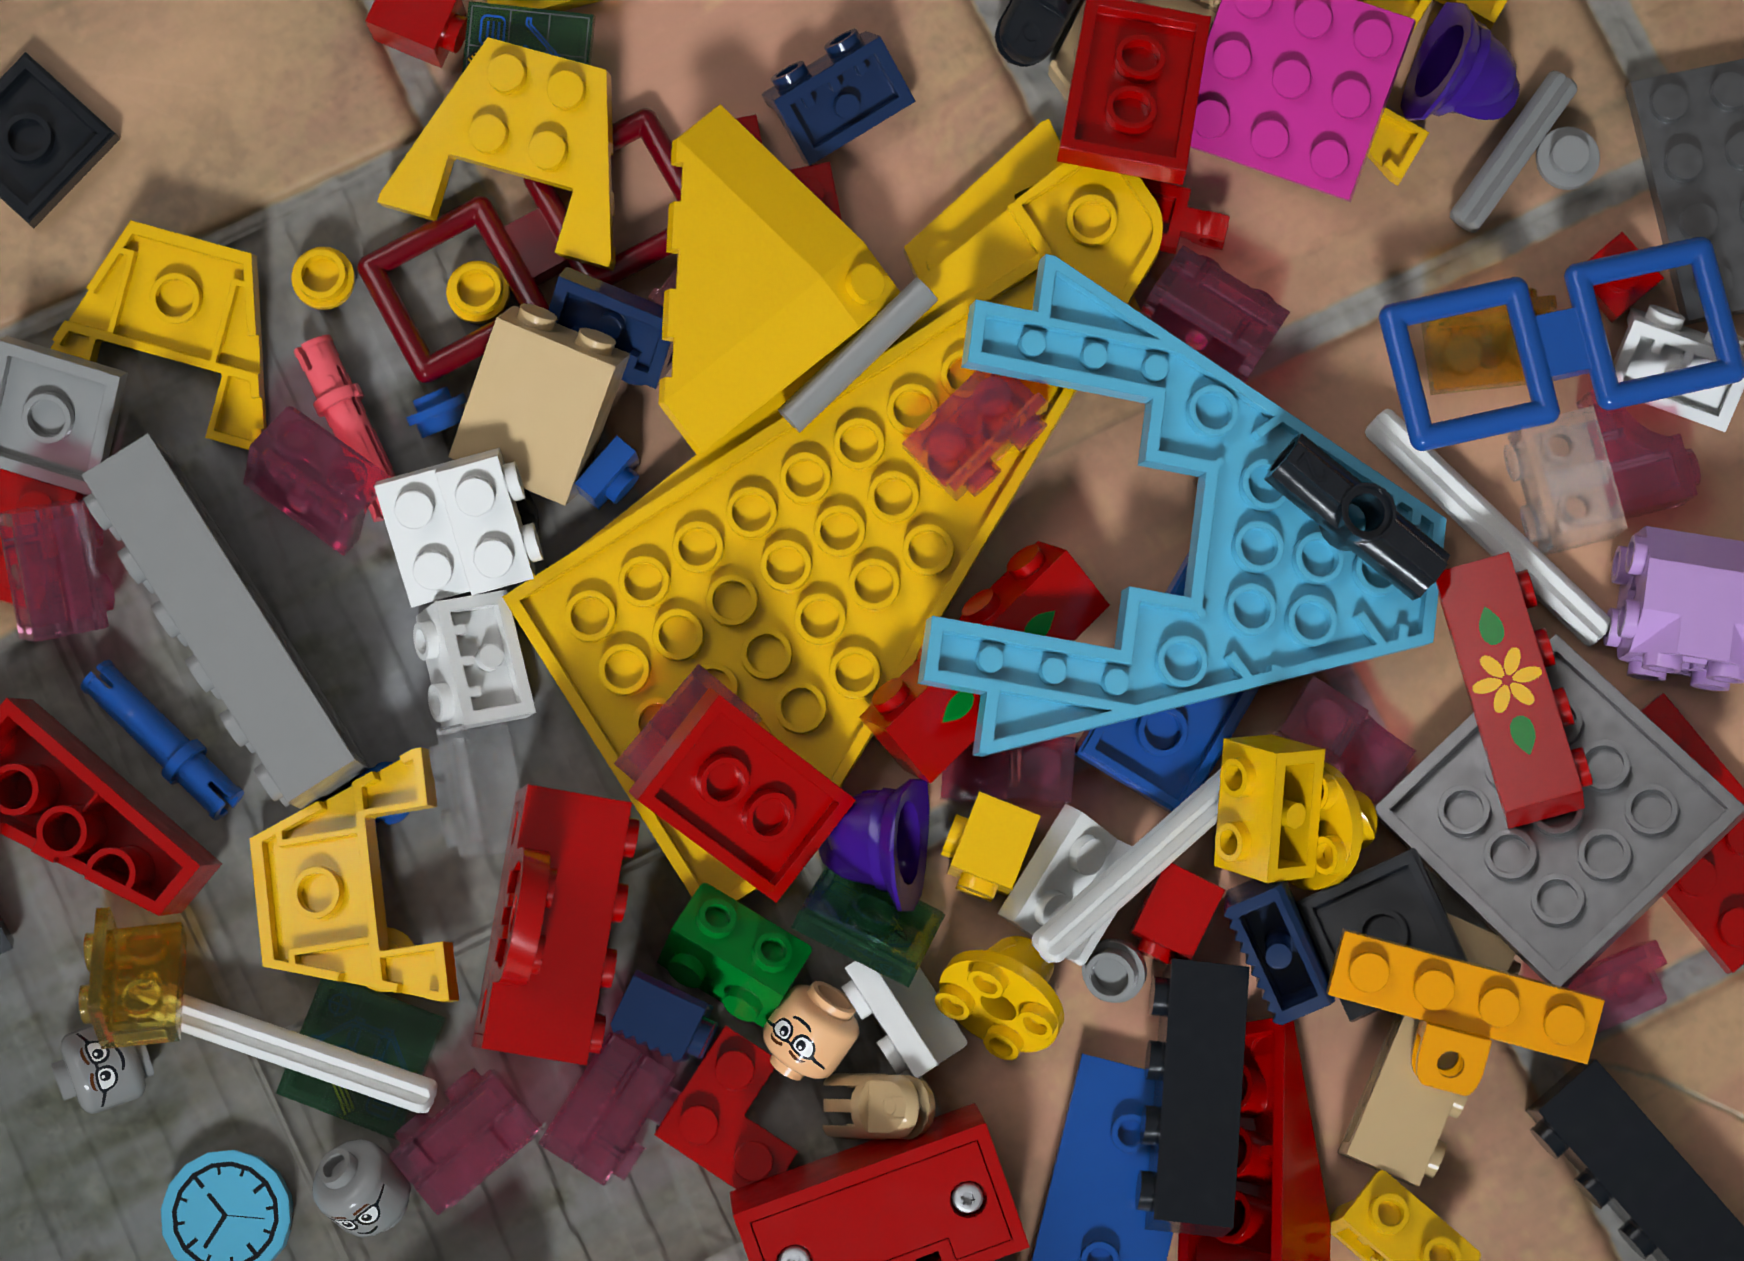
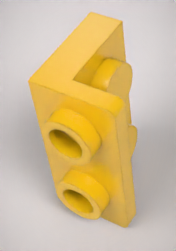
(1396, 1226)

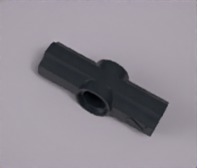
(1389, 541)

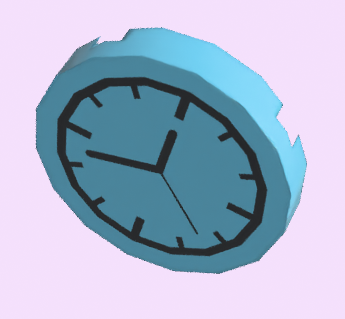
(227, 1209)

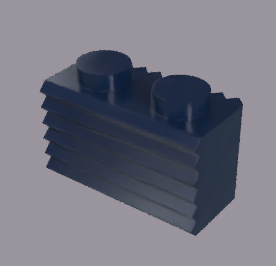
(1278, 949)
(664, 1019)

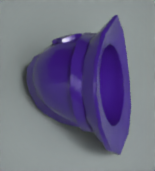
(1460, 70)
(884, 842)

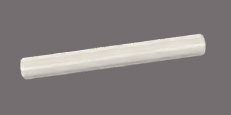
(1489, 527)
(1129, 874)
(308, 1055)

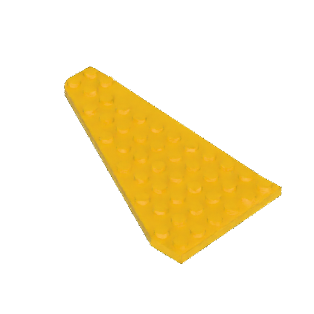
(824, 550)

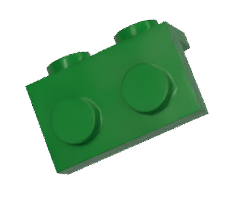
(733, 955)

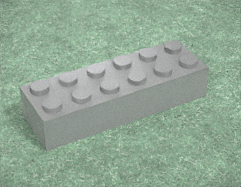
(226, 624)

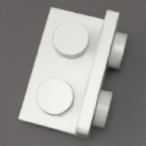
(1660, 344)
(473, 661)
(1062, 867)

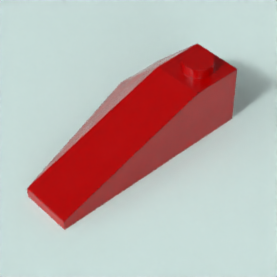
(1279, 1177)

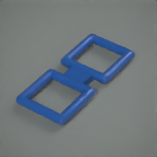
(1562, 343)

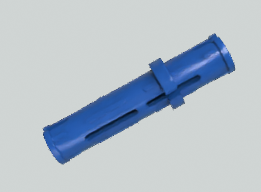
(181, 759)

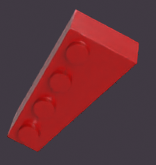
(89, 817)

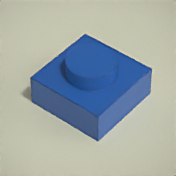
(610, 474)

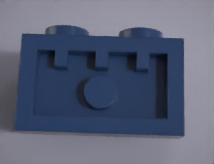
(838, 94)
(627, 318)

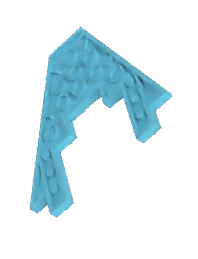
(1260, 578)

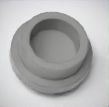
(1567, 158)
(1115, 971)

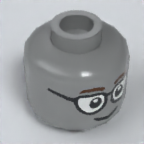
(98, 1075)
(361, 1188)

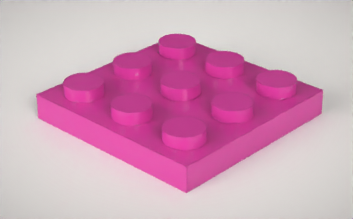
(1299, 87)

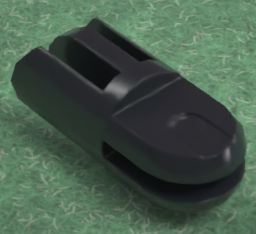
(1031, 29)

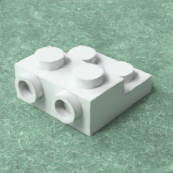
(459, 527)

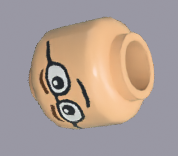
(811, 1031)

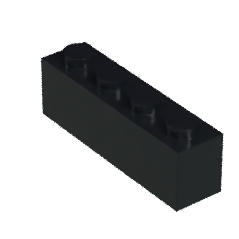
(1195, 1098)
(1633, 1170)

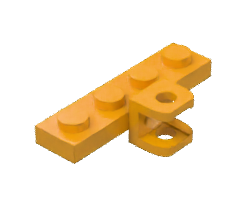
(1462, 1007)

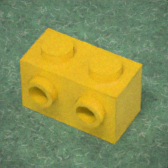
(1269, 808)
(989, 847)

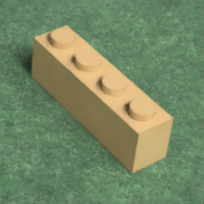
(1398, 1116)

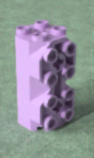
(1680, 607)

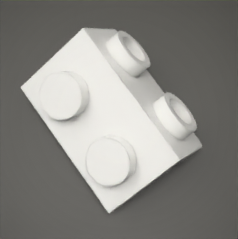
(914, 1028)

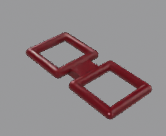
(521, 250)

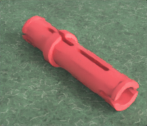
(341, 404)

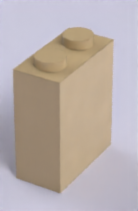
(541, 399)

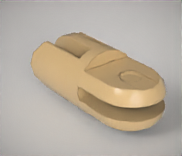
(881, 1106)

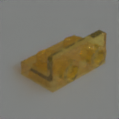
(1476, 349)
(133, 982)

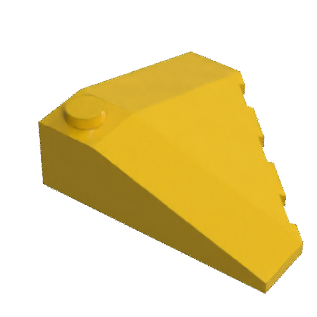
(759, 281)

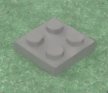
(55, 413)

